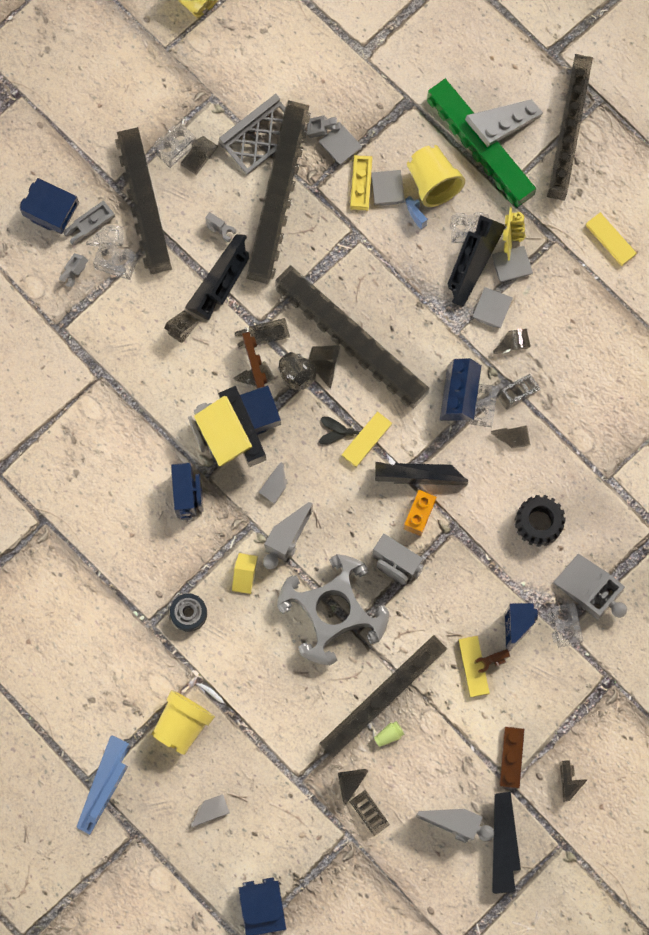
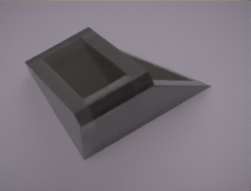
(325, 361)
(349, 783)

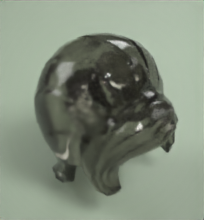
(296, 371)

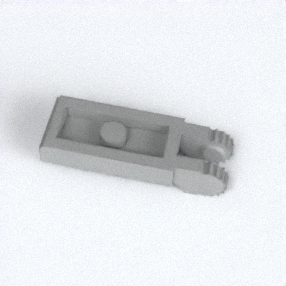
(90, 222)

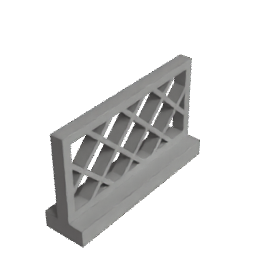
(246, 125)

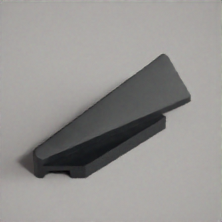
(473, 258)
(220, 279)
(419, 474)
(505, 845)

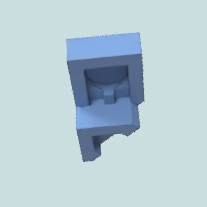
(416, 214)

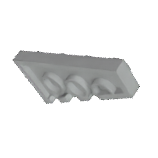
(502, 121)

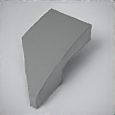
(275, 484)
(210, 810)

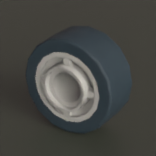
(191, 623)

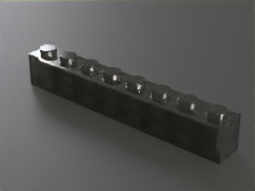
(569, 127)
(144, 201)
(383, 697)

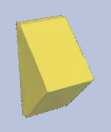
(244, 573)

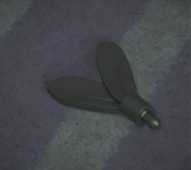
(338, 433)

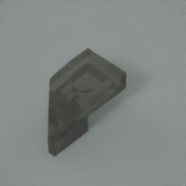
(513, 340)
(247, 376)
(513, 437)

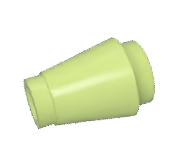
(389, 734)

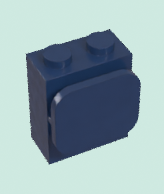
(49, 206)
(261, 409)
(186, 491)
(262, 907)

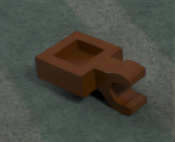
(497, 658)

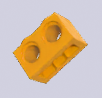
(419, 513)

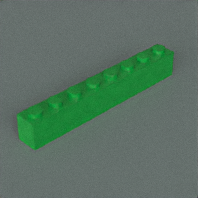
(494, 158)

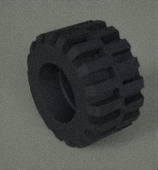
(545, 505)

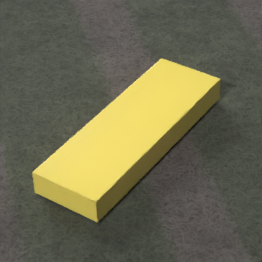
(361, 183)
(611, 239)
(366, 439)
(476, 681)

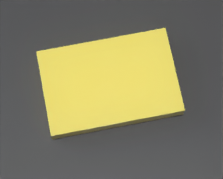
(222, 431)

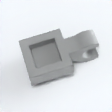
(319, 125)
(216, 224)
(74, 266)

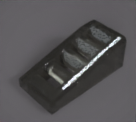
(508, 398)
(378, 827)

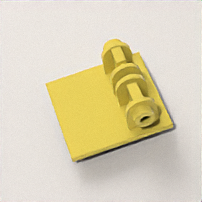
(515, 230)

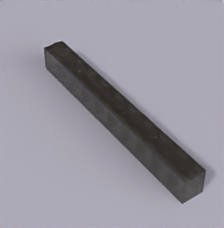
(278, 192)
(351, 337)

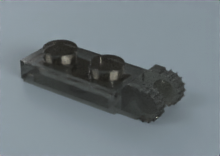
(265, 332)

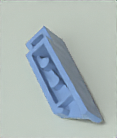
(104, 784)

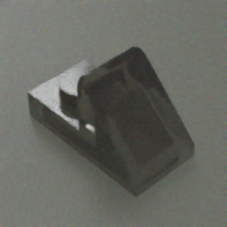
(200, 153)
(181, 325)
(569, 786)

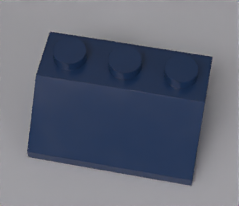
(460, 390)
(518, 622)

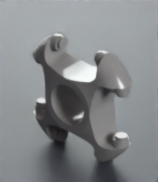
(340, 587)

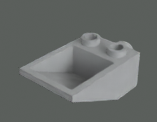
(284, 535)
(588, 586)
(459, 822)

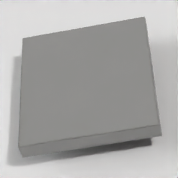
(340, 145)
(387, 187)
(515, 268)
(492, 308)

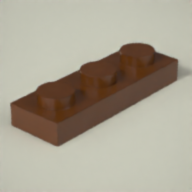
(255, 360)
(511, 757)

